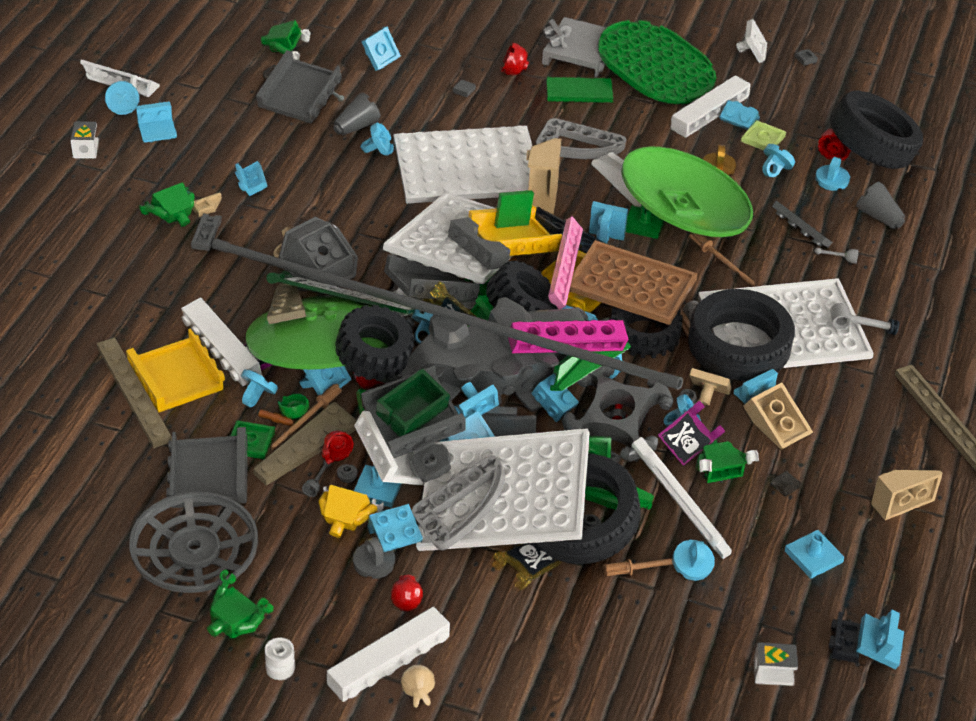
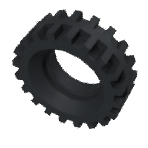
(649, 343)

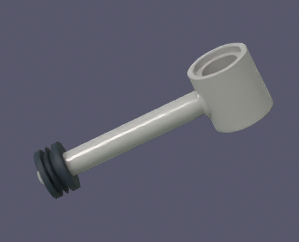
(842, 319)

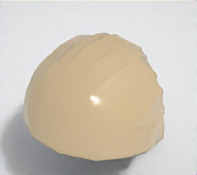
(418, 682)

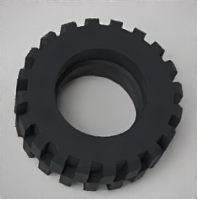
(520, 284)
(368, 360)

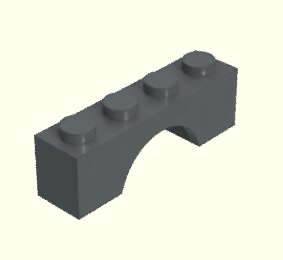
(489, 253)

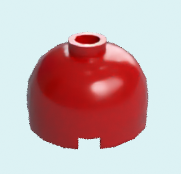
(515, 60)
(831, 146)

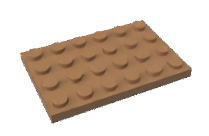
(632, 282)

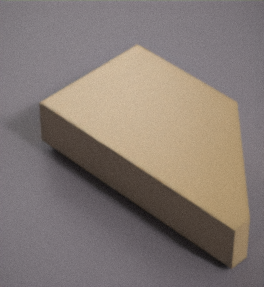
(207, 204)

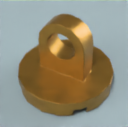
(721, 160)

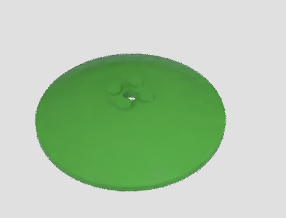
(687, 191)
(306, 340)

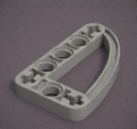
(557, 127)
(464, 527)

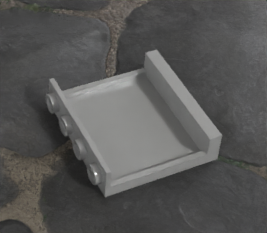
(581, 46)

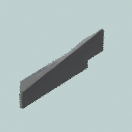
(505, 422)

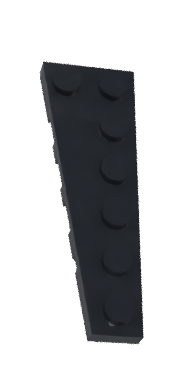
(556, 226)

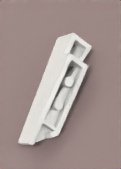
(109, 76)
(610, 168)

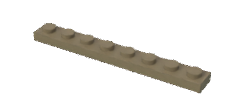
(134, 393)
(939, 412)

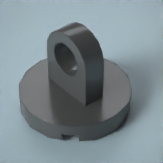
(372, 561)

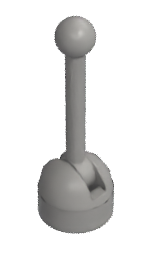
(851, 255)

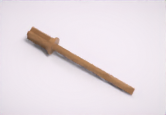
(706, 245)
(322, 401)
(627, 567)

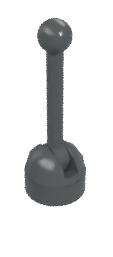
(313, 483)

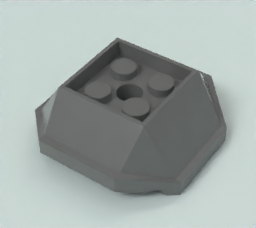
(315, 236)

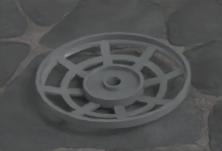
(193, 534)

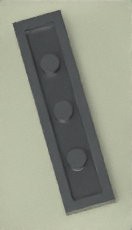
(806, 229)

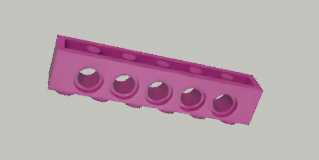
(586, 335)

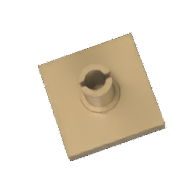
(710, 384)

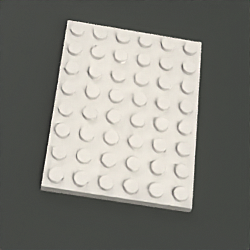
(463, 162)
(427, 239)
(815, 336)
(539, 494)

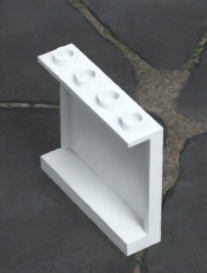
(389, 468)

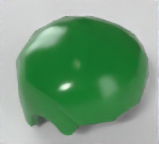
(294, 406)

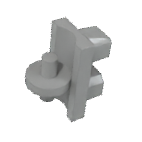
(556, 34)

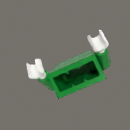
(285, 37)
(723, 461)

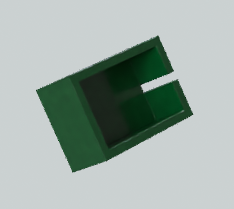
(412, 403)

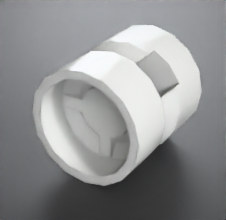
(279, 658)

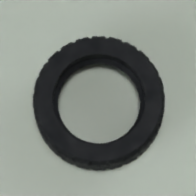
(876, 129)
(743, 307)
(615, 532)

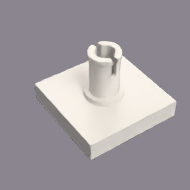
(754, 40)

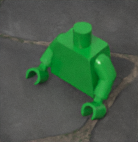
(171, 204)
(234, 612)

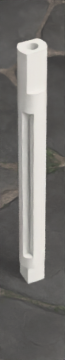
(681, 497)

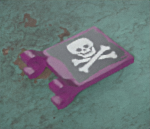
(688, 435)

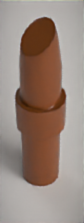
(275, 417)

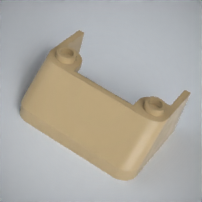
(544, 173)

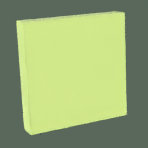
(762, 134)

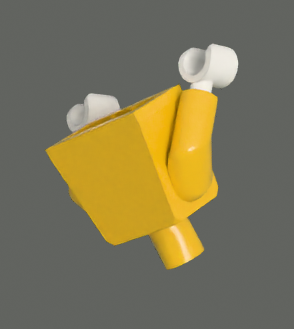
(346, 509)

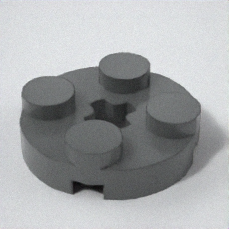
(432, 470)

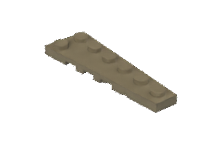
(286, 304)
(304, 443)

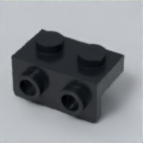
(844, 640)

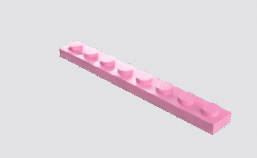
(565, 263)

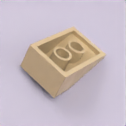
(778, 416)
(904, 491)

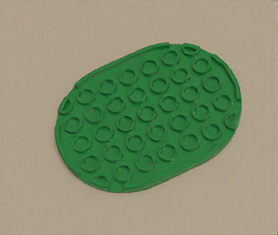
(656, 62)

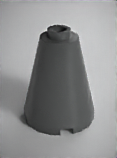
(357, 115)
(881, 206)

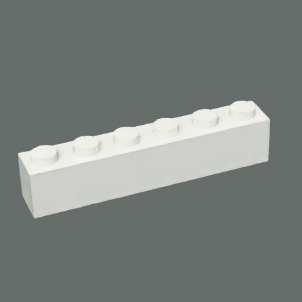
(709, 106)
(219, 340)
(388, 654)

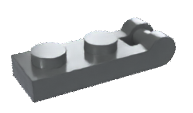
(206, 232)

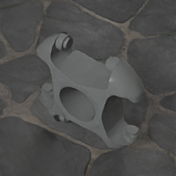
(610, 393)

